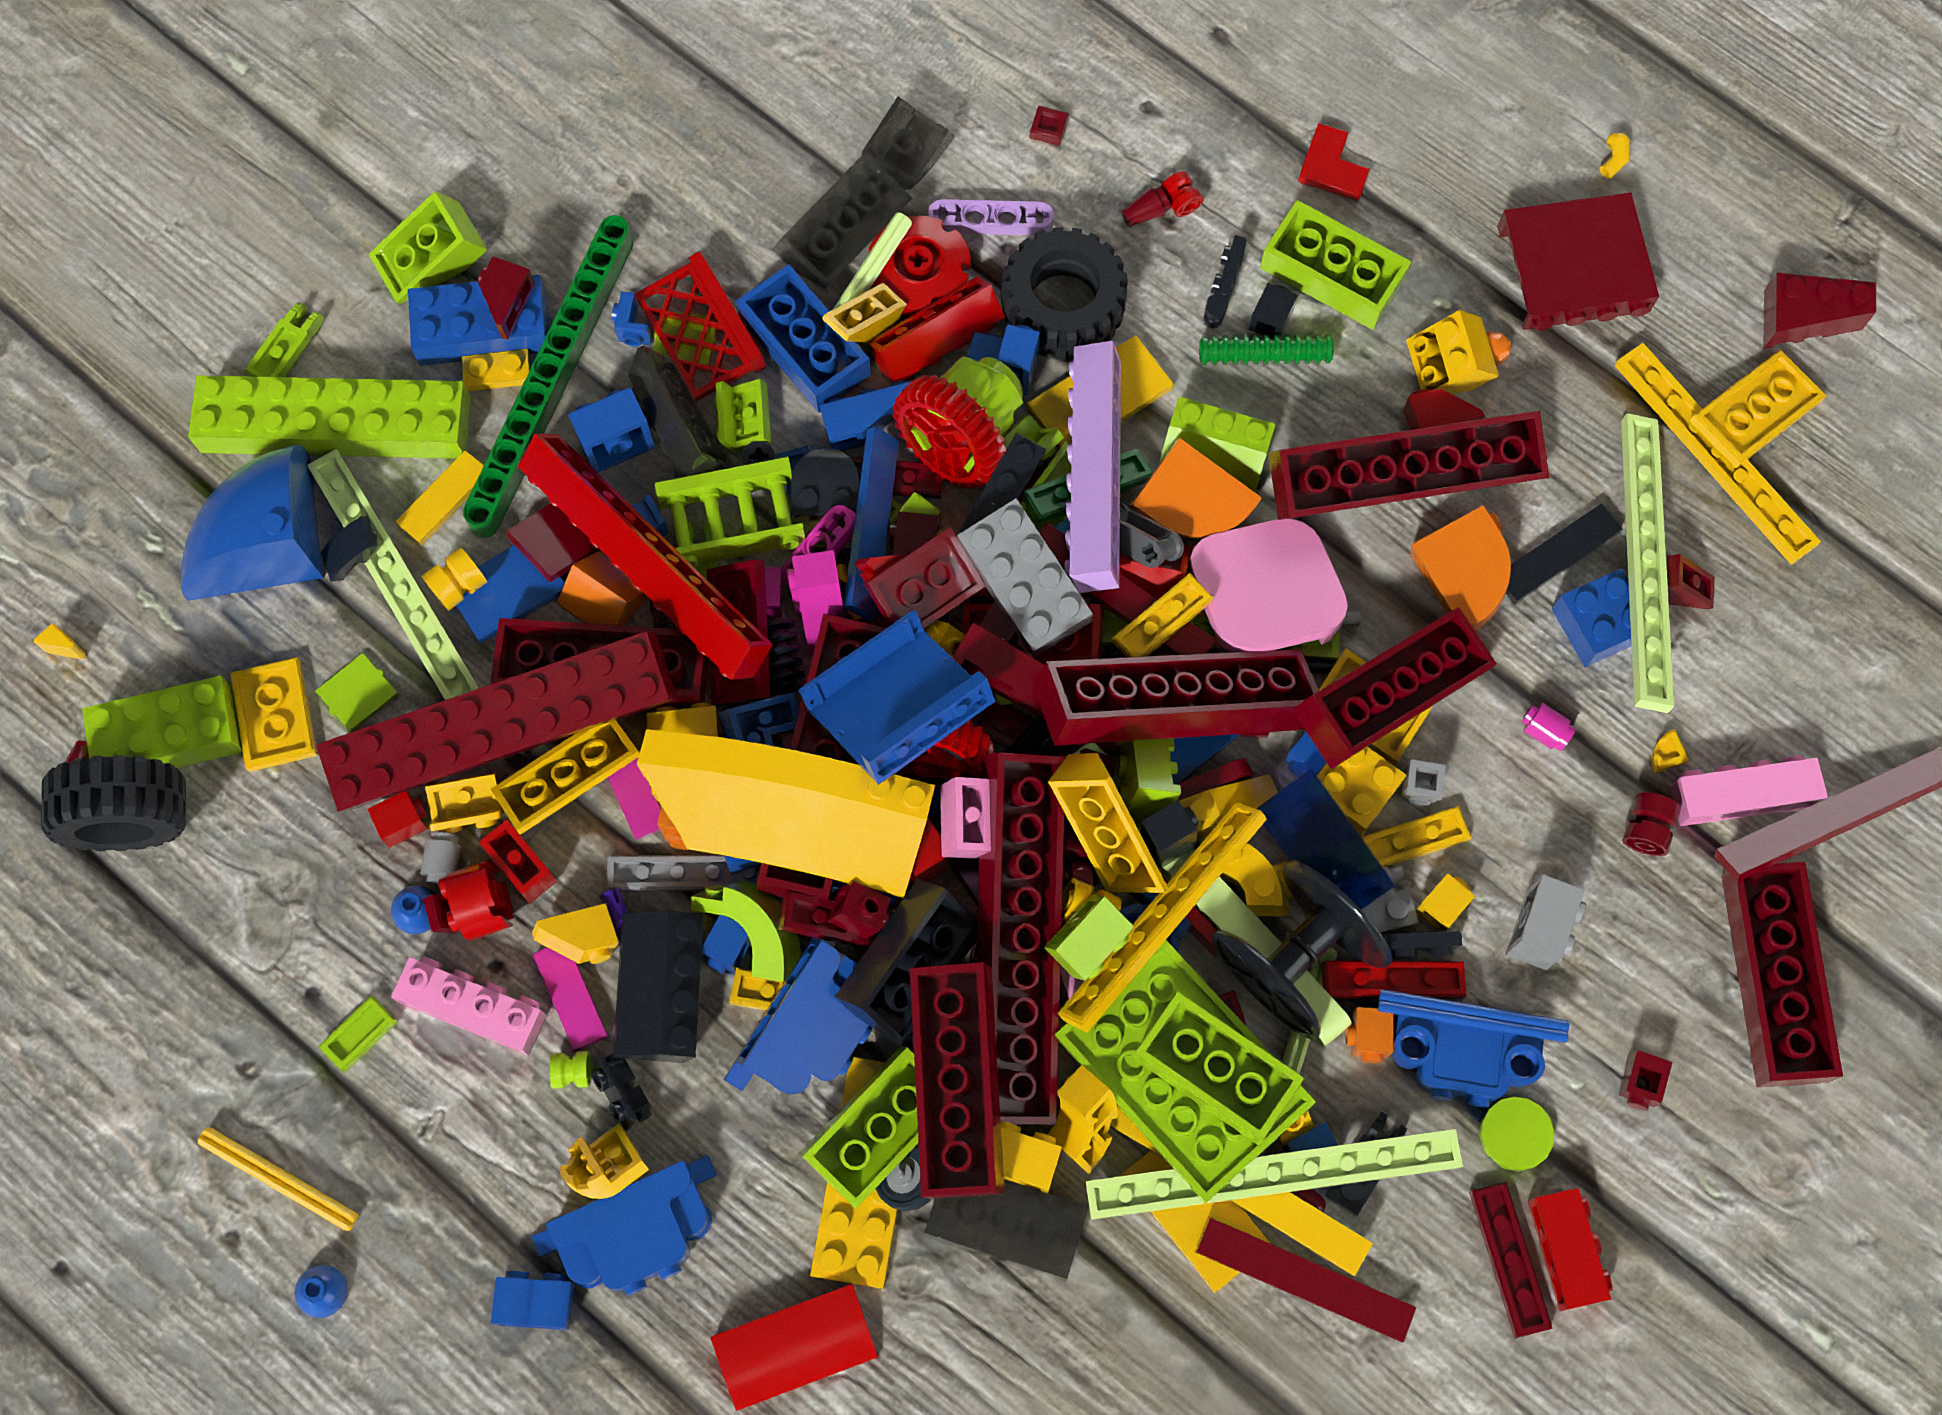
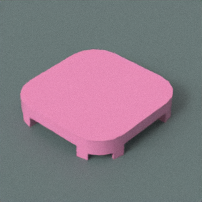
(1269, 586)

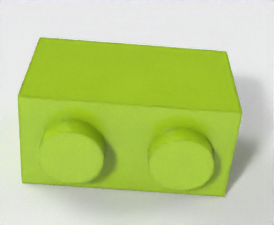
(1089, 938)

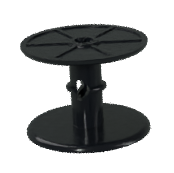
(1330, 921)

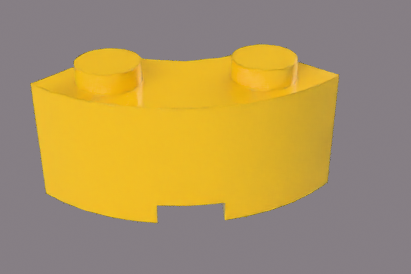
(1259, 880)
(1084, 1118)

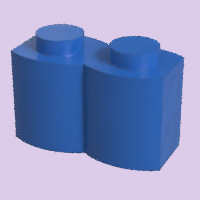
(532, 1302)

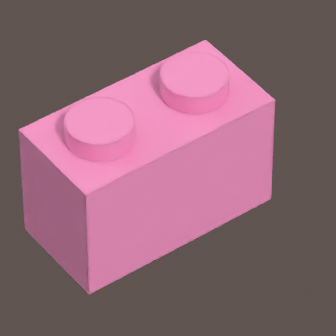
(965, 817)

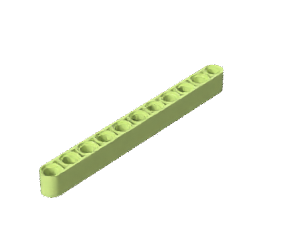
(1232, 915)

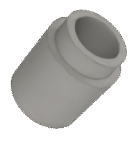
(440, 856)

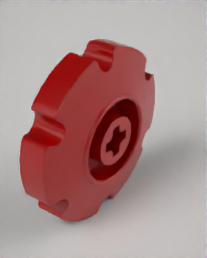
(942, 262)

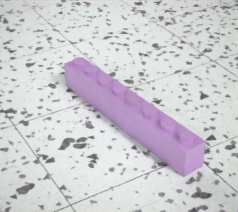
(1095, 468)

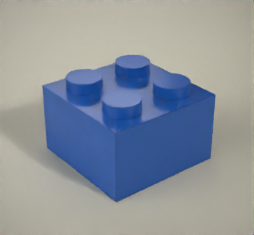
(612, 430)
(1597, 617)

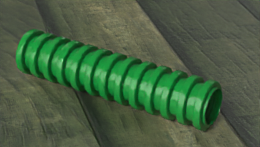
(1266, 349)

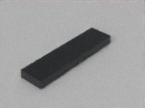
(1561, 552)

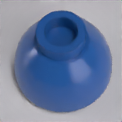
(409, 909)
(321, 1291)

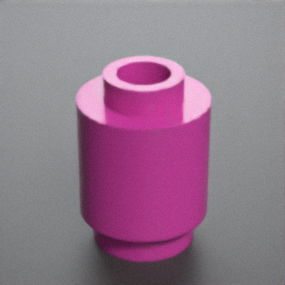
(1548, 726)

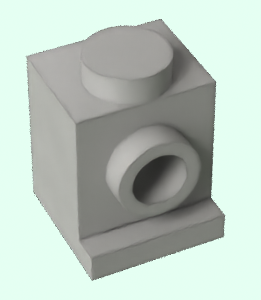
(1423, 782)

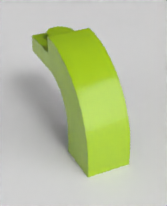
(773, 950)

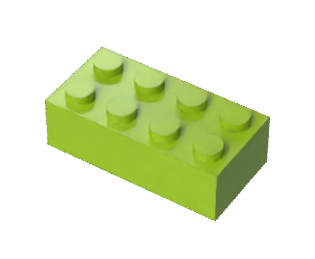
(1335, 264)
(169, 724)
(1218, 1068)

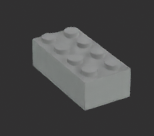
(1025, 578)

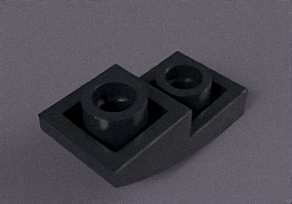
(349, 546)

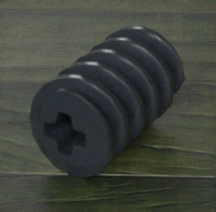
(781, 664)

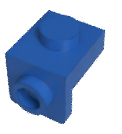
(624, 316)

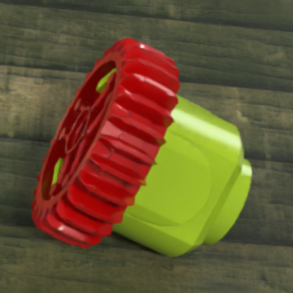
(960, 419)

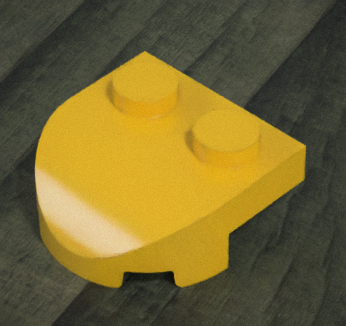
(604, 1165)

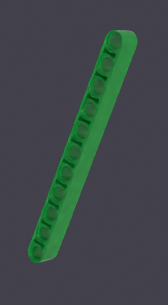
(551, 388)

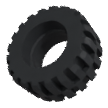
(1067, 255)
(113, 803)

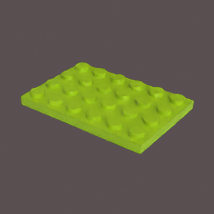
(1186, 1134)

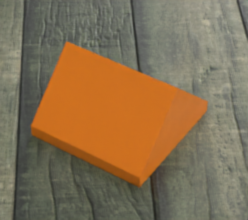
(600, 592)

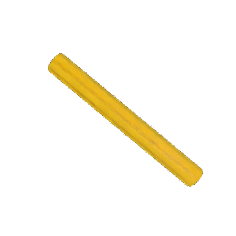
(278, 1178)

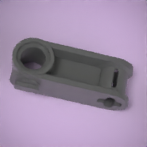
(1147, 539)

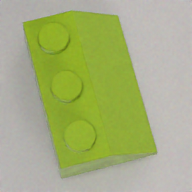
(1224, 437)

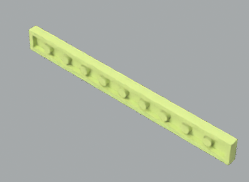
(1647, 564)
(395, 580)
(1282, 1174)

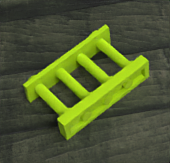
(728, 482)

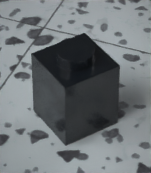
(1273, 310)

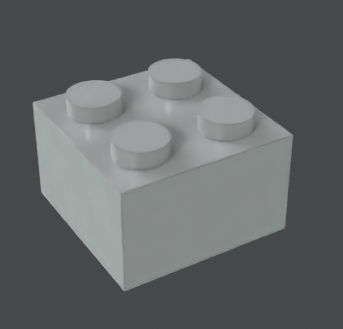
(1546, 923)

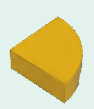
(1668, 753)

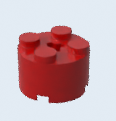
(477, 900)

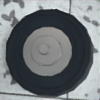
(902, 1185)

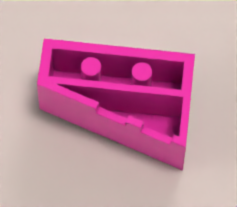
(815, 591)

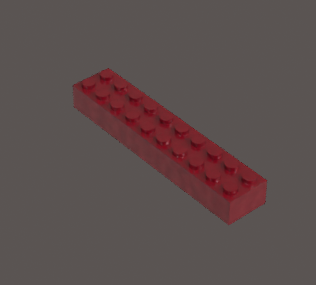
(496, 721)
(1015, 921)

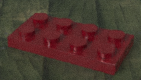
(745, 589)

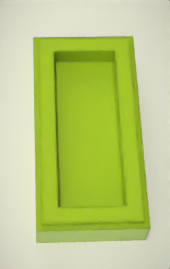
(358, 1034)

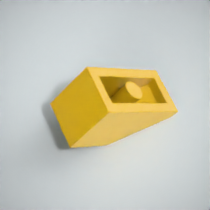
(579, 934)

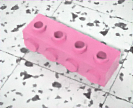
(469, 1005)

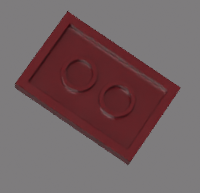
(926, 580)

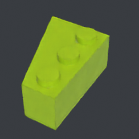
(1146, 776)

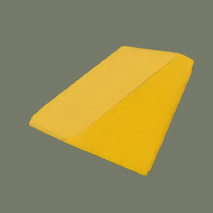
(56, 642)

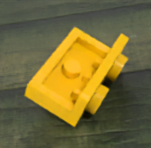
(463, 803)

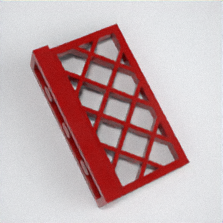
(719, 307)

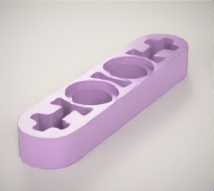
(991, 210)

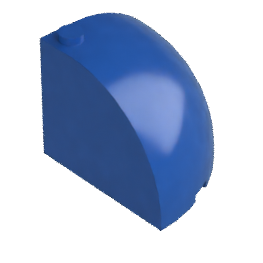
(255, 529)

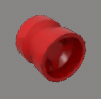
(1181, 193)

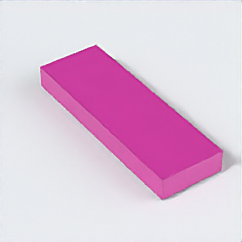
(636, 800)
(570, 999)

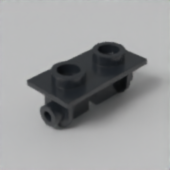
(625, 1105)

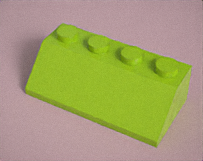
(869, 1131)

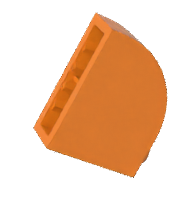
(1193, 495)
(1467, 565)

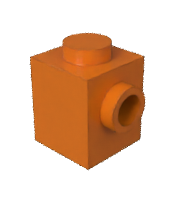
(1370, 1034)

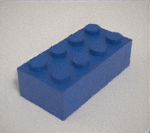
(458, 323)
(791, 329)

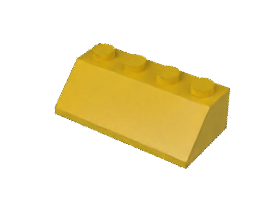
(564, 774)
(1105, 826)

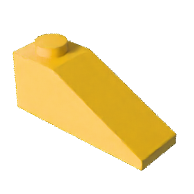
(866, 315)
(1216, 802)

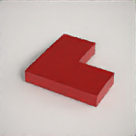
(1326, 169)

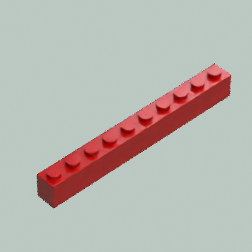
(645, 557)

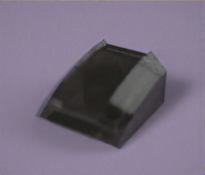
(907, 143)

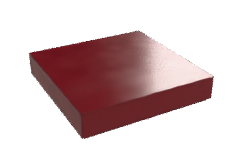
(551, 542)

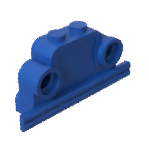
(804, 1026)
(1468, 1047)
(634, 1231)

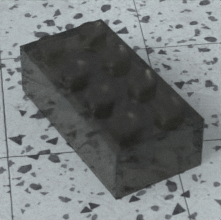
(1013, 1227)

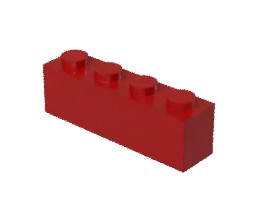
(936, 330)

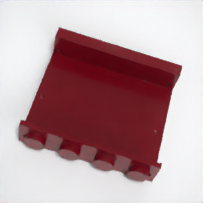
(1580, 260)

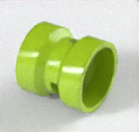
(565, 1069)

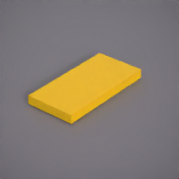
(1141, 385)
(1757, 408)
(1187, 1223)

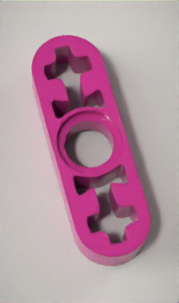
(828, 522)

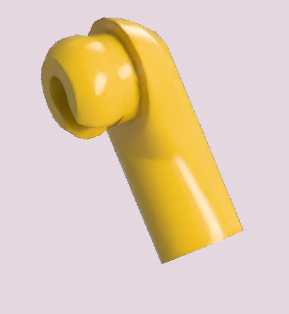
(1620, 147)

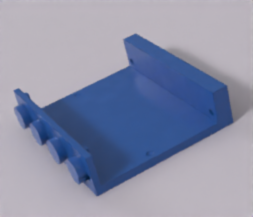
(895, 698)

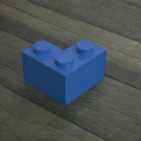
(1016, 350)
(760, 719)

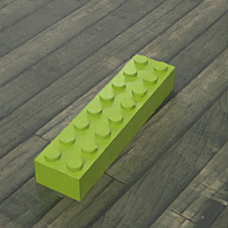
(329, 415)

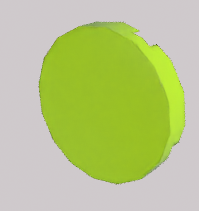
(1516, 1134)

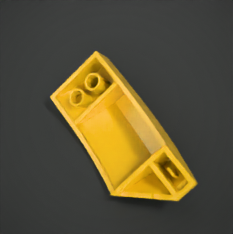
(788, 808)

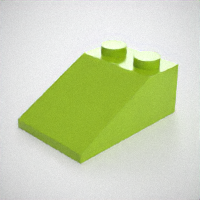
(427, 247)

